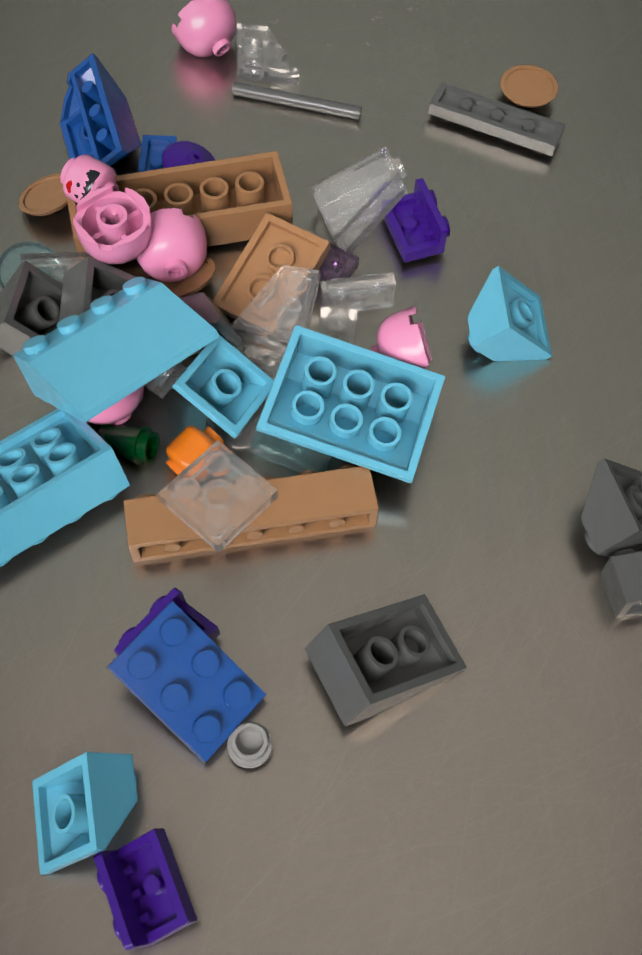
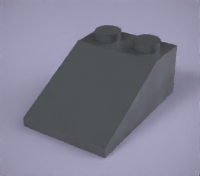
(383, 658)

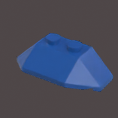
(97, 115)

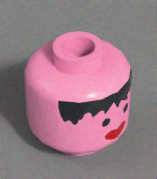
(85, 175)

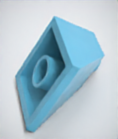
(508, 321)
(224, 385)
(82, 807)

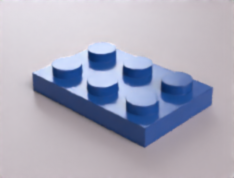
(186, 681)

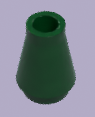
(132, 442)

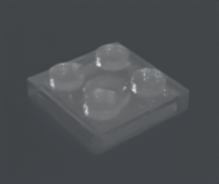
(218, 496)

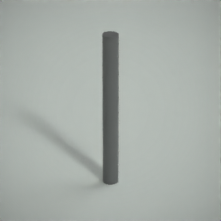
(297, 100)

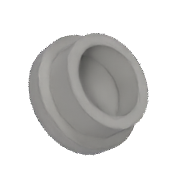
(249, 745)

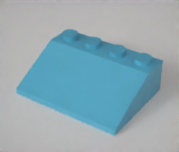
(112, 348)
(351, 404)
(51, 479)

